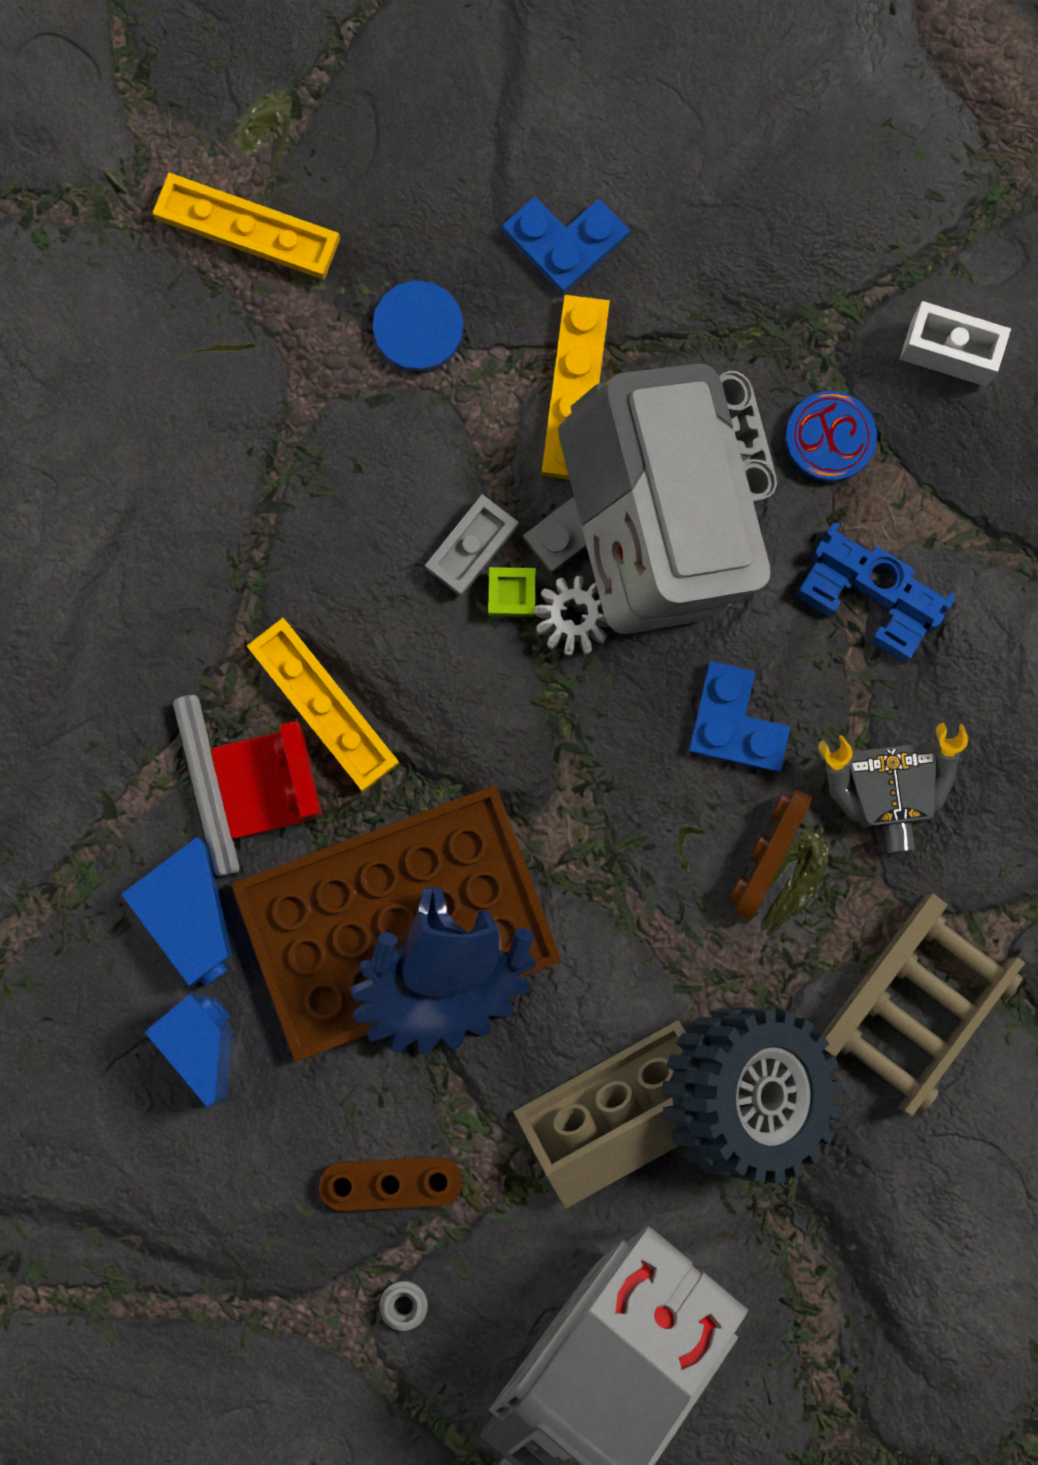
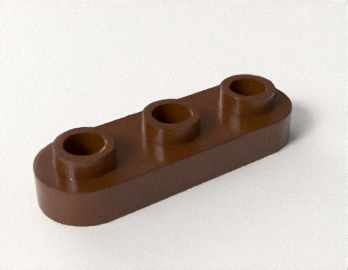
(769, 854)
(367, 1183)

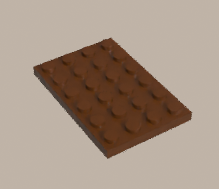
(326, 909)

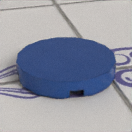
(418, 326)

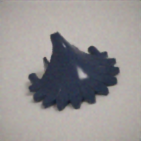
(440, 979)

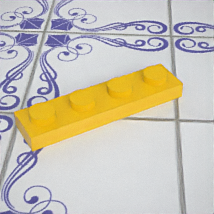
(246, 226)
(575, 369)
(323, 704)

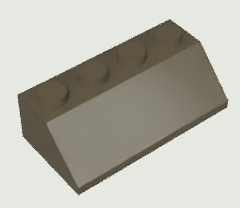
(605, 1118)

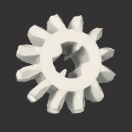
(566, 629)

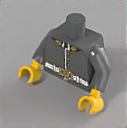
(894, 784)

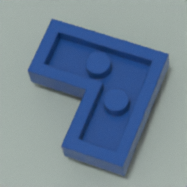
(563, 252)
(725, 731)

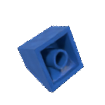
(197, 1045)

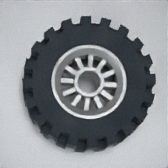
(752, 1094)

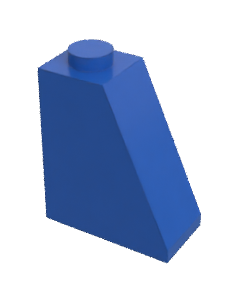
(185, 913)

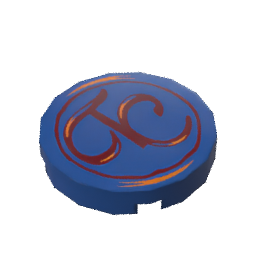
(830, 436)

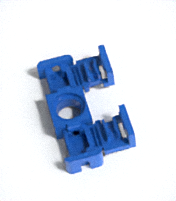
(846, 559)

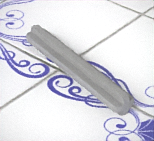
(206, 785)

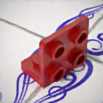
(267, 782)

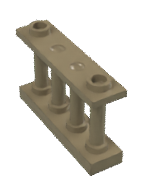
(901, 962)

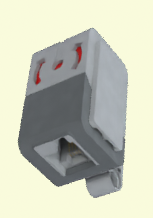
(667, 493)
(618, 1362)

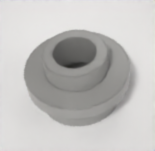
(392, 1316)

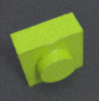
(511, 592)

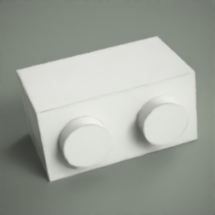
(955, 344)

